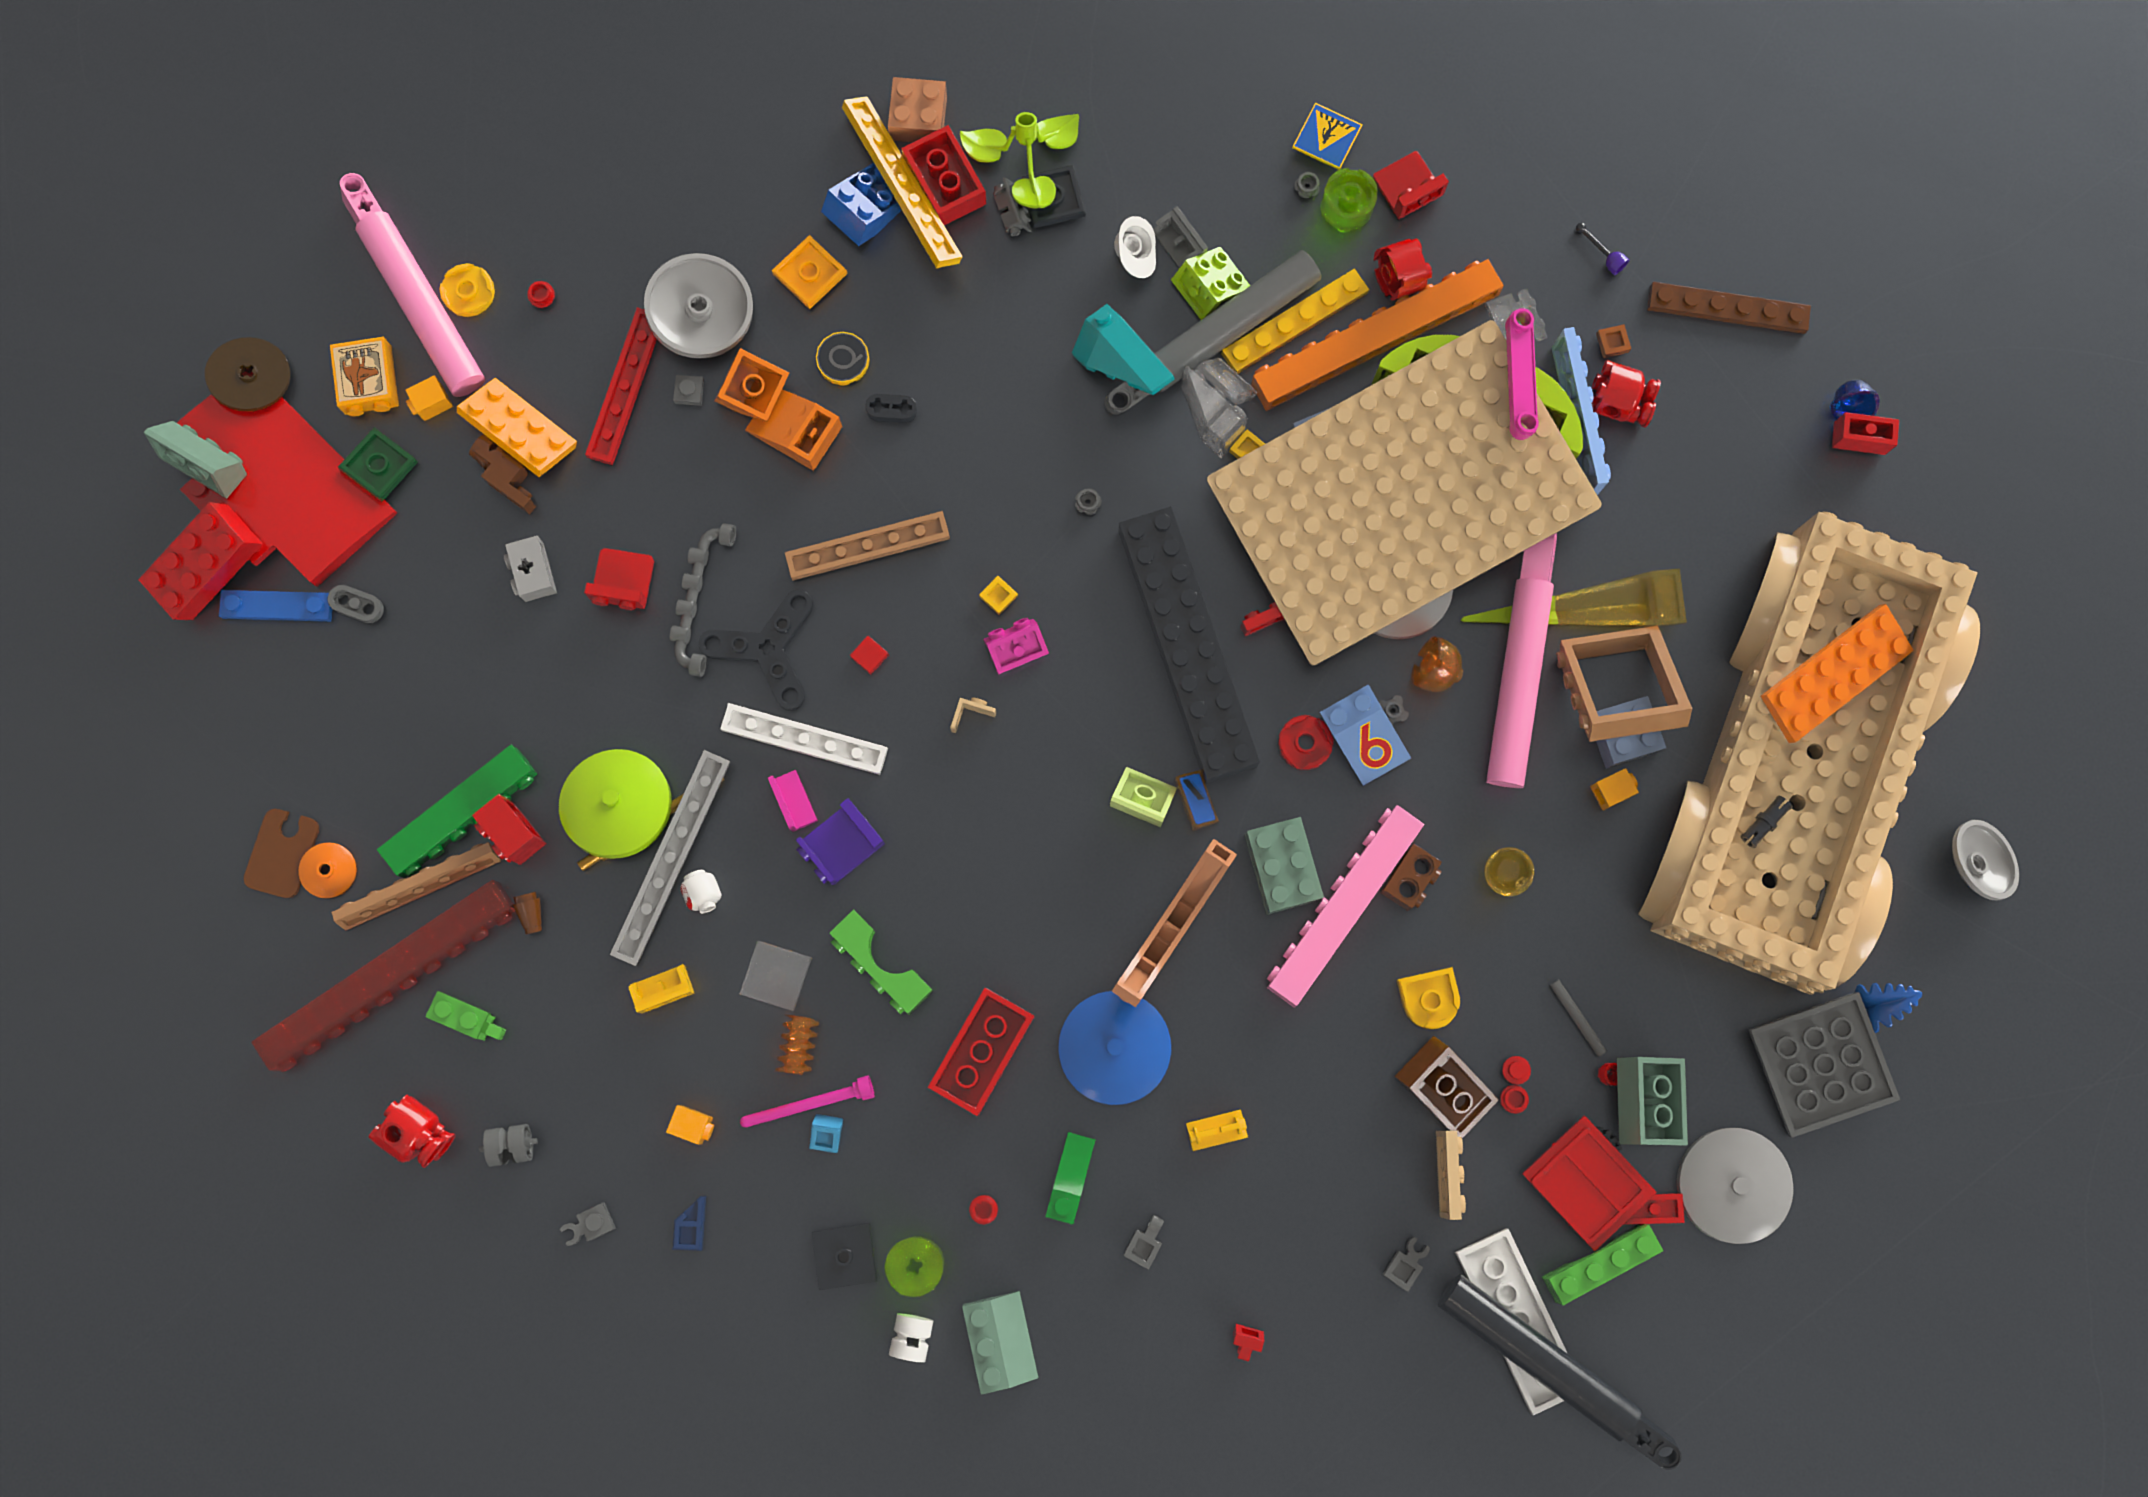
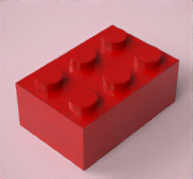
(945, 175)

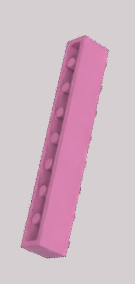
(1345, 905)

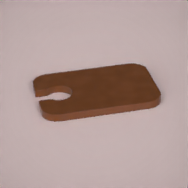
(276, 858)

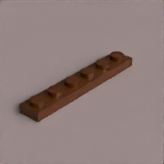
(1729, 307)

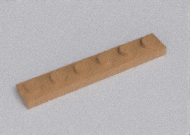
(867, 545)
(416, 886)

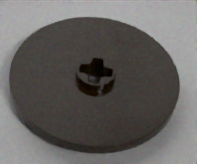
(246, 393)

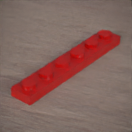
(622, 391)

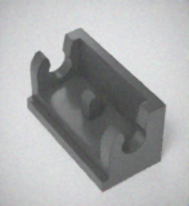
(1178, 237)

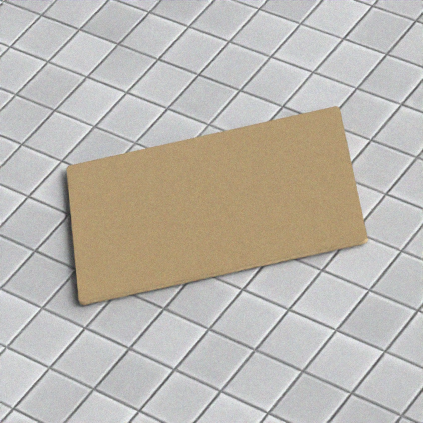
(1400, 495)

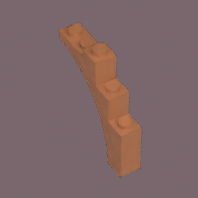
(1174, 923)

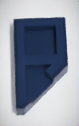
(690, 1227)

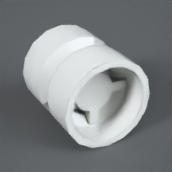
(914, 1327)

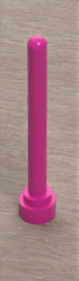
(860, 1089)

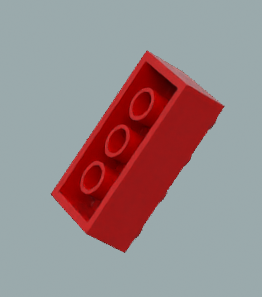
(200, 561)
(981, 1051)

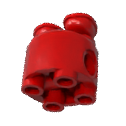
(1621, 390)
(412, 1132)

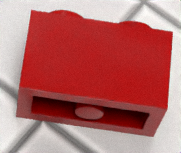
(1865, 433)

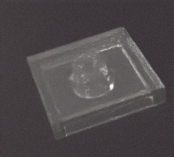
(1227, 380)
(775, 975)

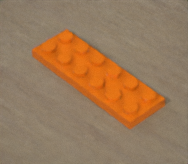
(1837, 673)

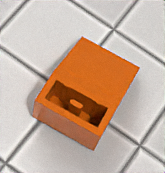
(798, 429)

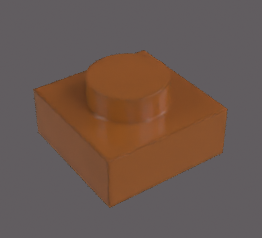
(1613, 341)

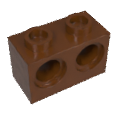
(1406, 874)

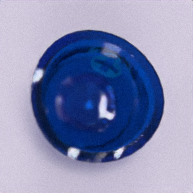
(1856, 398)

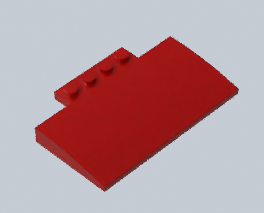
(291, 488)

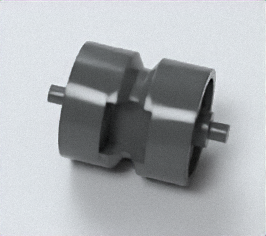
(503, 1145)

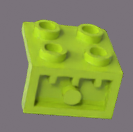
(1209, 281)

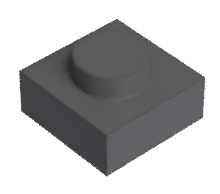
(688, 390)

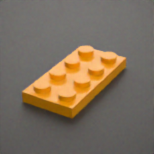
(516, 427)

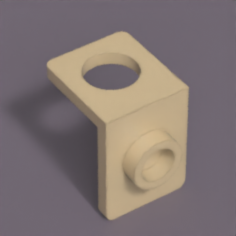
(975, 705)

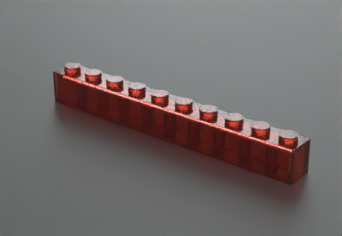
(384, 976)

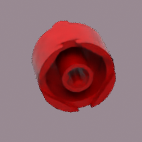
(1402, 269)

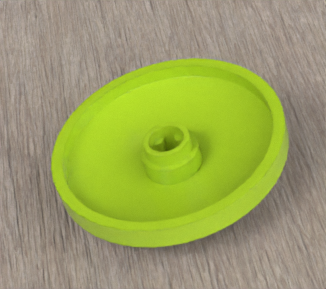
(615, 803)

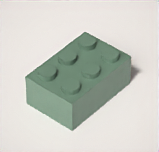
(1283, 865)
(1652, 1101)

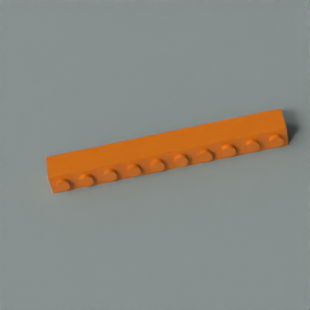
(1376, 334)

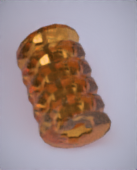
(797, 1045)

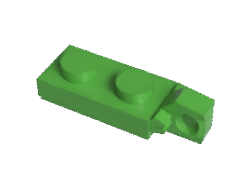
(463, 1017)

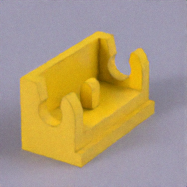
(661, 989)

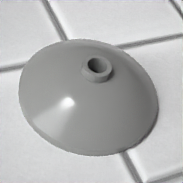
(1985, 860)

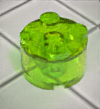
(1349, 199)
(907, 1281)

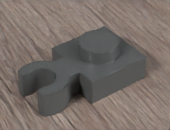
(591, 1223)
(1404, 1267)

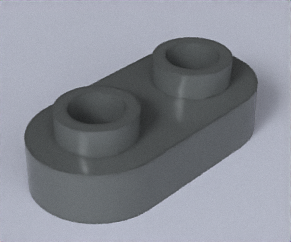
(356, 605)

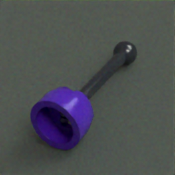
(1615, 261)

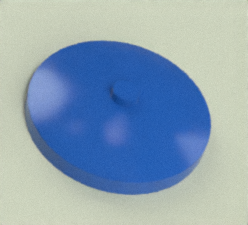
(1114, 1049)

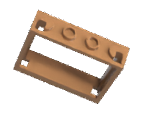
(1628, 723)

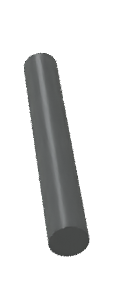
(1578, 1018)

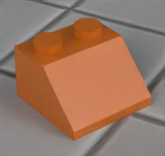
(751, 386)

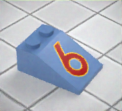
(1365, 735)

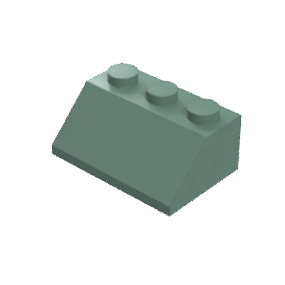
(197, 457)
(1000, 1342)

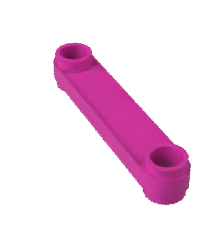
(1521, 374)

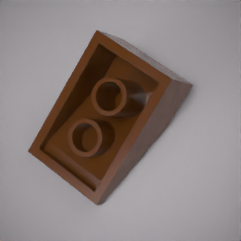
(1446, 1087)

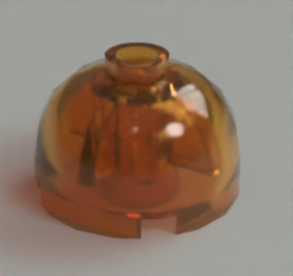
(1439, 666)

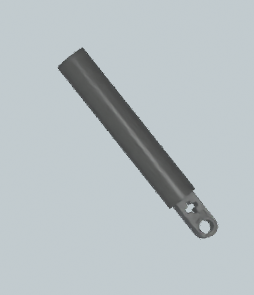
(1228, 323)

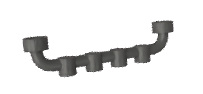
(688, 607)

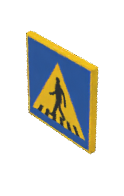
(1327, 136)

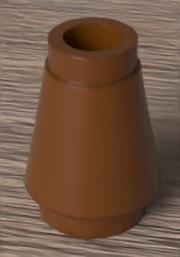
(529, 912)

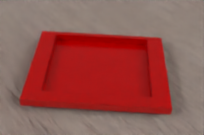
(1589, 1183)

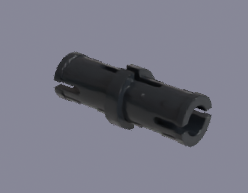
(1766, 821)

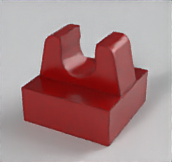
(1247, 1340)

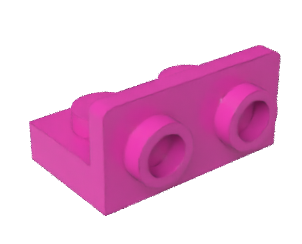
(1015, 645)

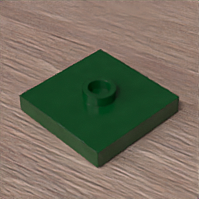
(377, 464)

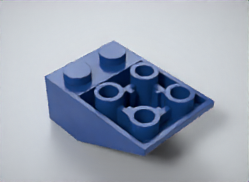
(861, 205)

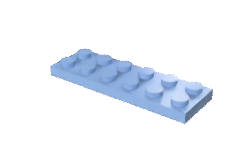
(1572, 378)

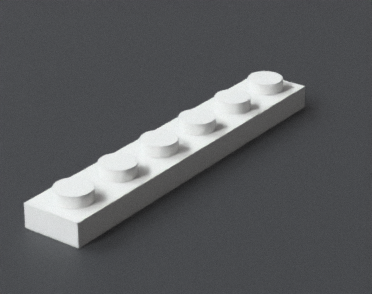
(804, 739)

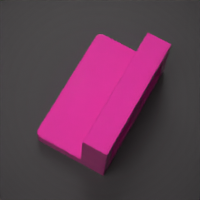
(793, 800)

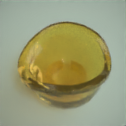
(1509, 871)

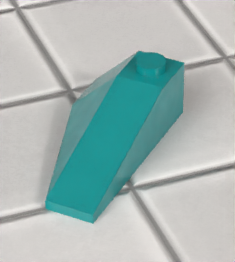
(1115, 349)

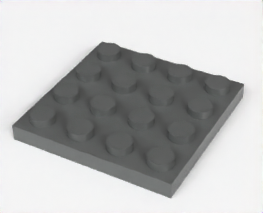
(1824, 1064)

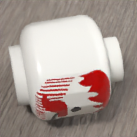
(700, 891)

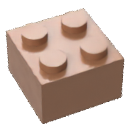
(916, 108)

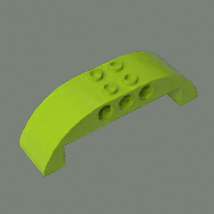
(1550, 392)

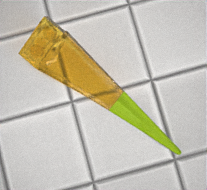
(1630, 602)

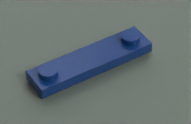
(275, 605)

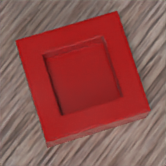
(869, 655)

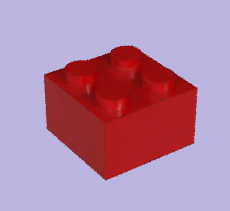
(508, 829)

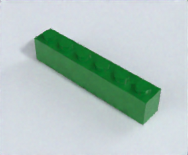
(453, 813)

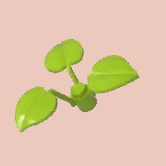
(1057, 132)

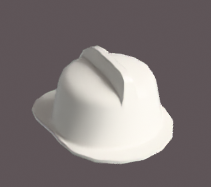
(1136, 247)

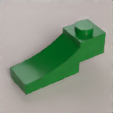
(1070, 1178)

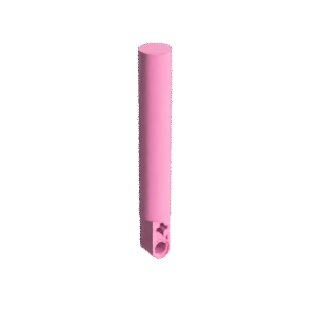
(411, 289)
(1522, 667)

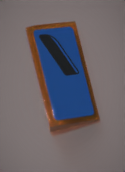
(1196, 800)

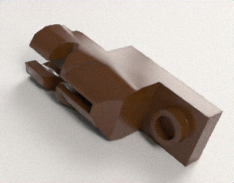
(502, 472)

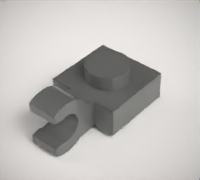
(1144, 1246)

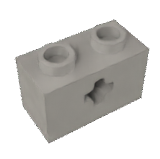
(540, 579)

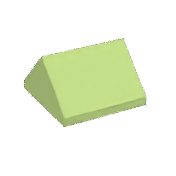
(1143, 797)

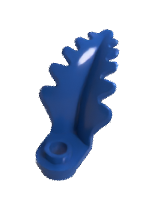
(1889, 1002)

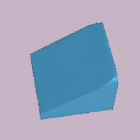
(826, 1133)

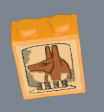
(364, 376)

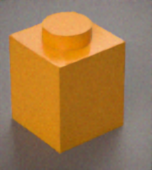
(428, 398)
(1615, 789)
(690, 1125)

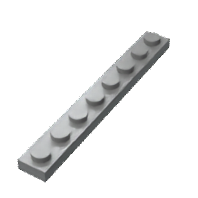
(670, 858)

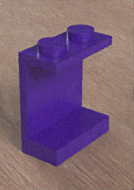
(840, 843)

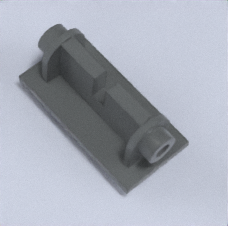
(1017, 216)

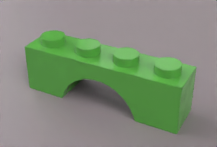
(856, 938)
(1603, 1265)

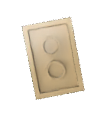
(1450, 1175)

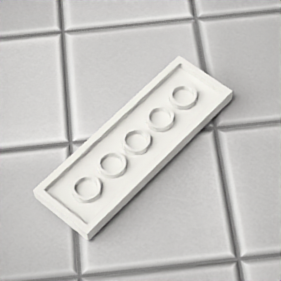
(1500, 1272)

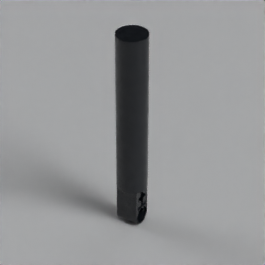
(1556, 1370)

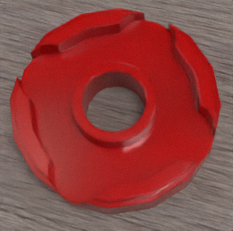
(1299, 757)

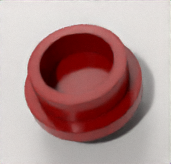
(541, 294)
(1516, 1070)
(1514, 1099)
(983, 1209)

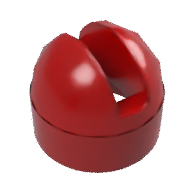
(1611, 1078)

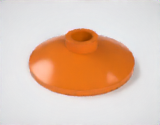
(341, 873)

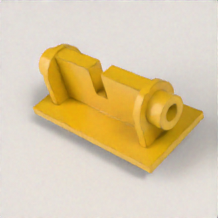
(1217, 1130)

